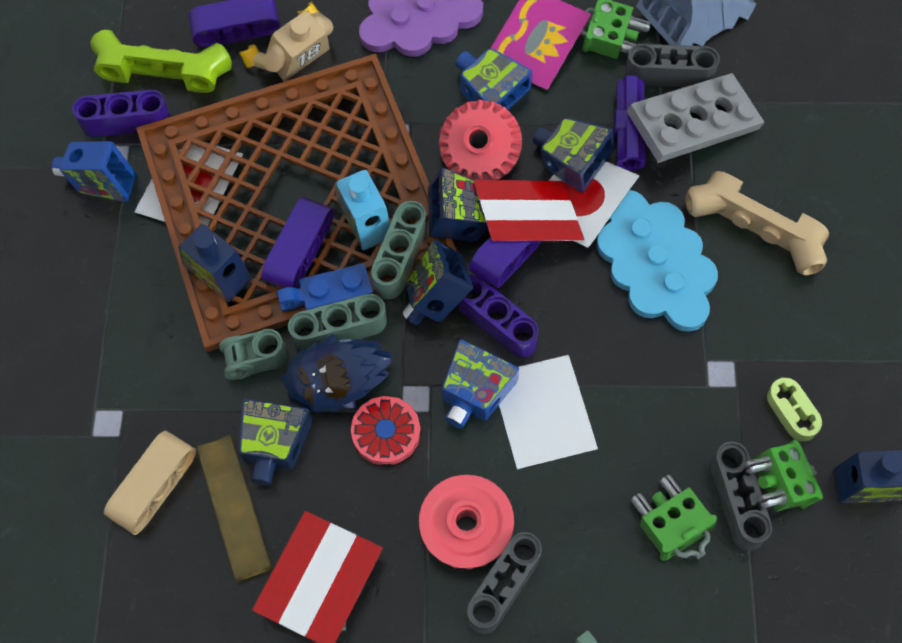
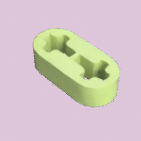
(795, 409)

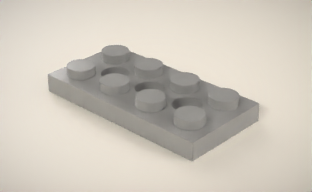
(691, 132)

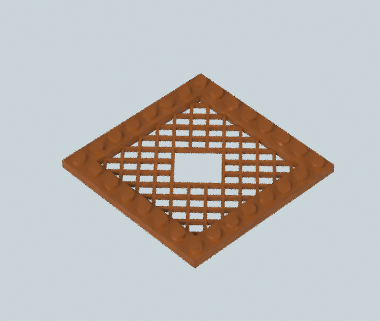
(167, 136)

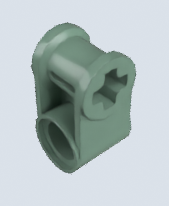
(248, 356)

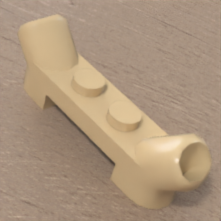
(800, 238)

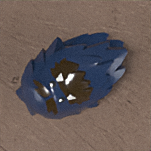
(335, 373)

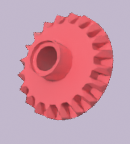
(496, 156)
(461, 498)

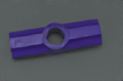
(629, 141)

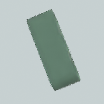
(399, 235)
(349, 310)

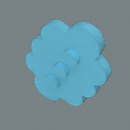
(658, 262)

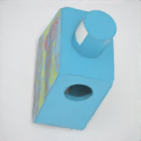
(359, 202)

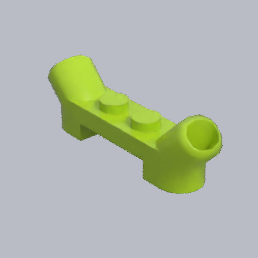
(118, 61)

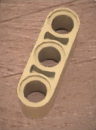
(149, 482)

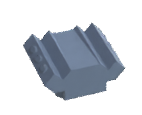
(693, 20)

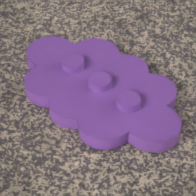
(416, 24)

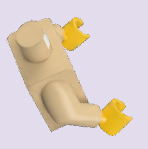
(293, 44)

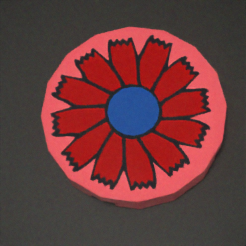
(385, 430)

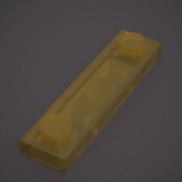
(234, 508)

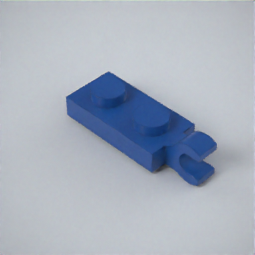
(326, 288)

